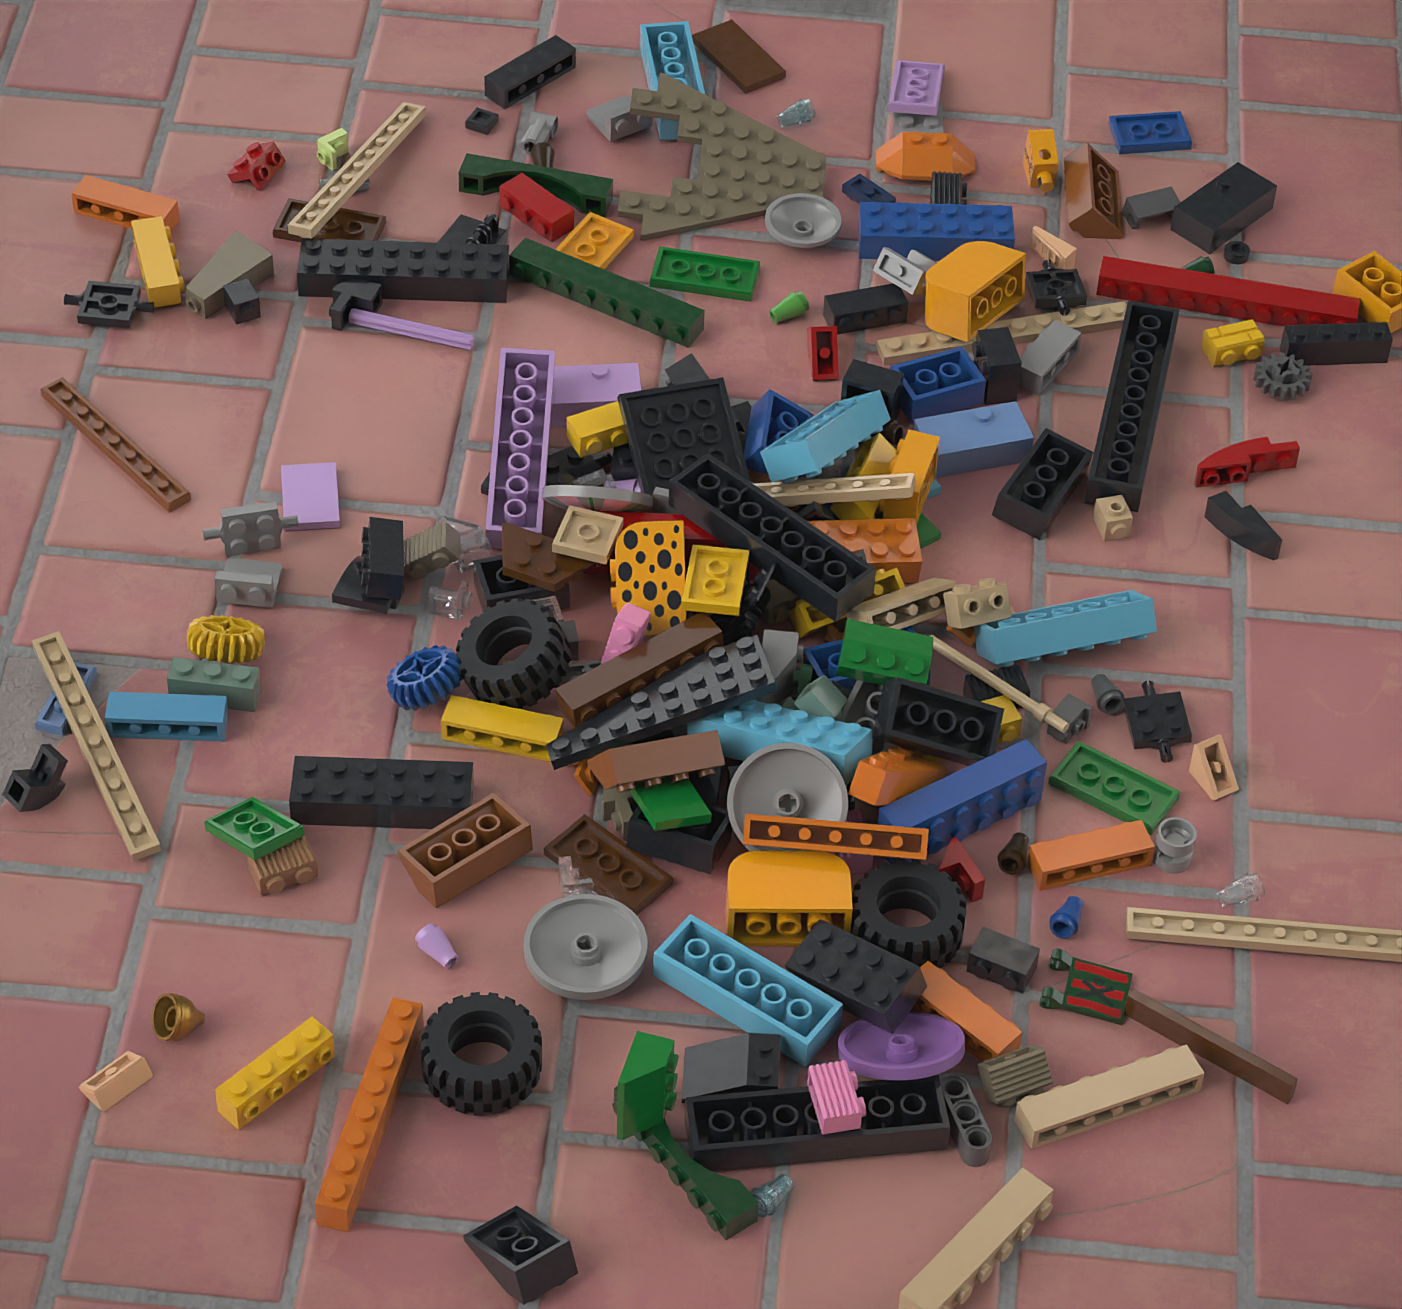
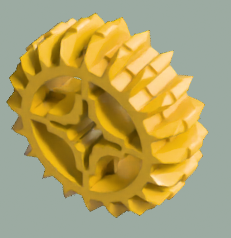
(225, 639)

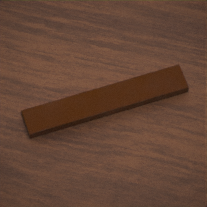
(1211, 1046)

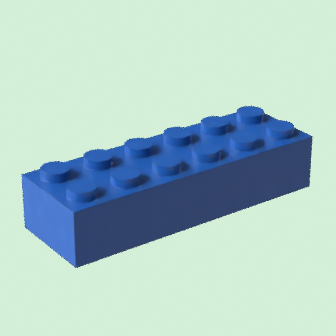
(930, 228)
(971, 797)

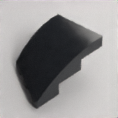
(353, 594)

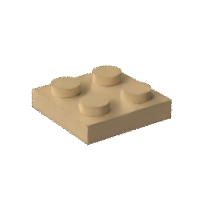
(587, 534)

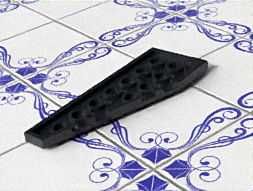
(692, 691)

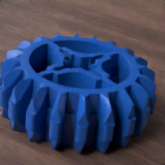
(424, 677)

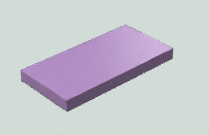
(916, 87)

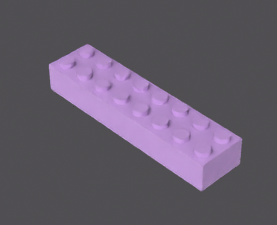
(520, 441)

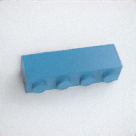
(166, 716)

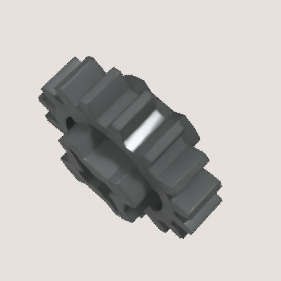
(1282, 376)

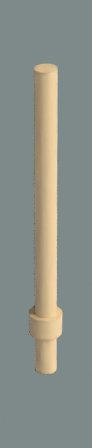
(1040, 711)

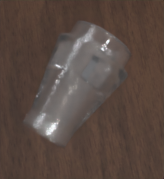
(1243, 890)

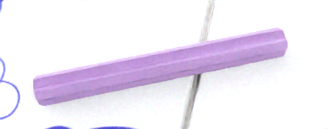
(411, 329)

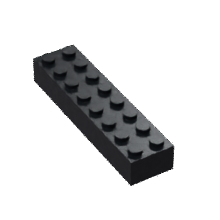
(406, 269)
(752, 520)
(784, 1129)

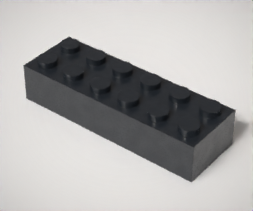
(378, 791)

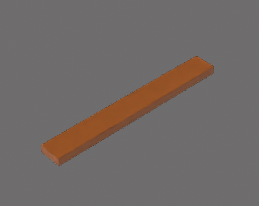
(116, 444)

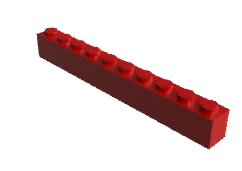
(1222, 294)

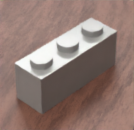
(1048, 356)

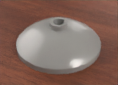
(803, 220)

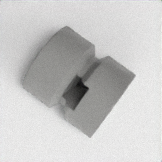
(1174, 845)

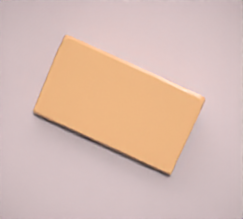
(116, 1080)

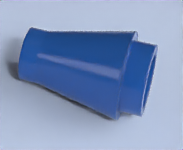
(1066, 919)

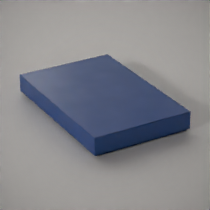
(1150, 132)

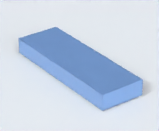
(52, 716)

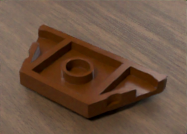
(531, 559)

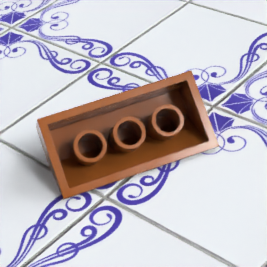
(1092, 195)
(658, 760)
(466, 849)

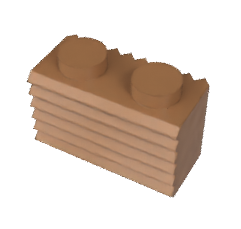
(284, 867)

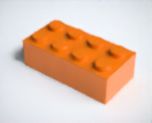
(884, 541)

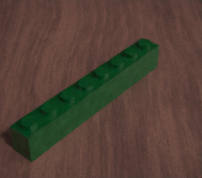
(606, 292)

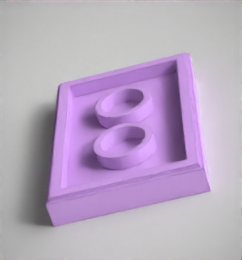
(311, 495)

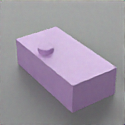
(589, 387)

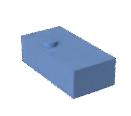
(978, 438)

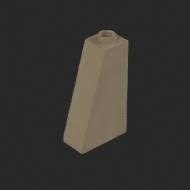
(233, 262)

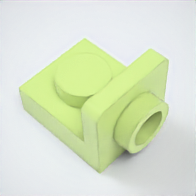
(331, 147)

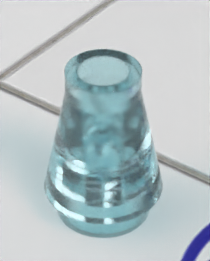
(798, 113)
(772, 1194)

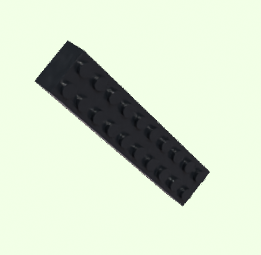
(1132, 404)

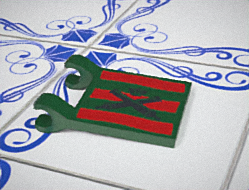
(1089, 989)

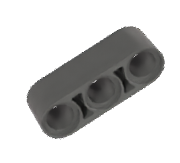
(969, 1132)

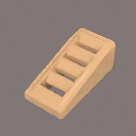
(1057, 250)

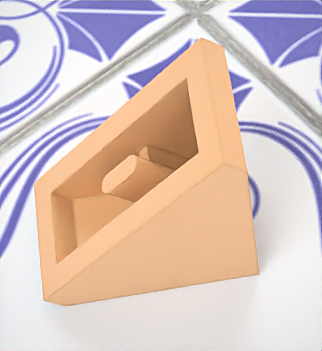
(1213, 768)

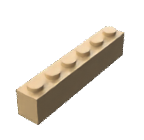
(1108, 1096)
(980, 1245)

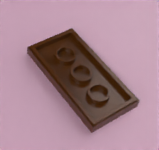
(738, 56)
(343, 225)
(613, 867)

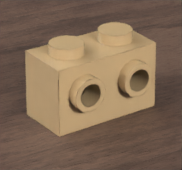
(977, 604)

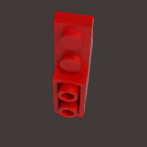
(1250, 456)

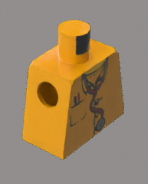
(1041, 171)

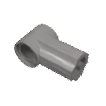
(540, 129)

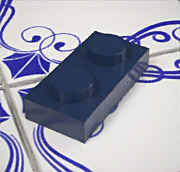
(864, 190)

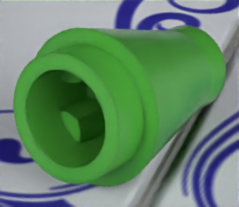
(790, 307)

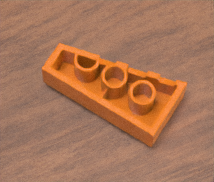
(893, 775)

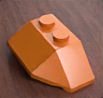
(919, 154)

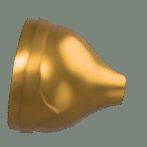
(175, 1017)

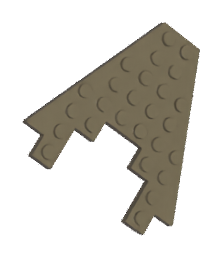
(739, 166)

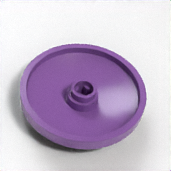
(916, 1050)

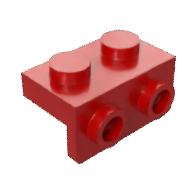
(258, 164)

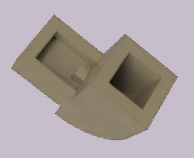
(619, 809)

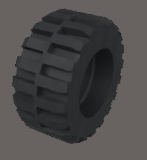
(502, 630)
(915, 888)
(481, 1086)

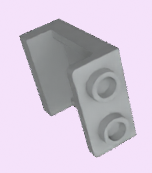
(904, 272)

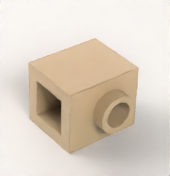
(1113, 517)

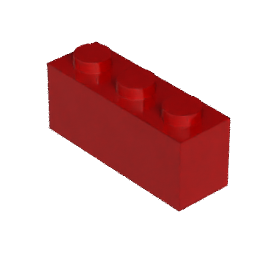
(536, 207)

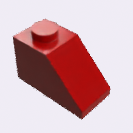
(823, 352)

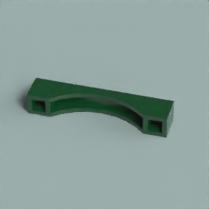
(585, 192)
(721, 1199)

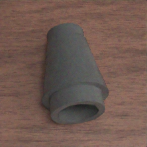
(1107, 695)

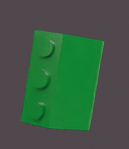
(882, 653)
(646, 1084)

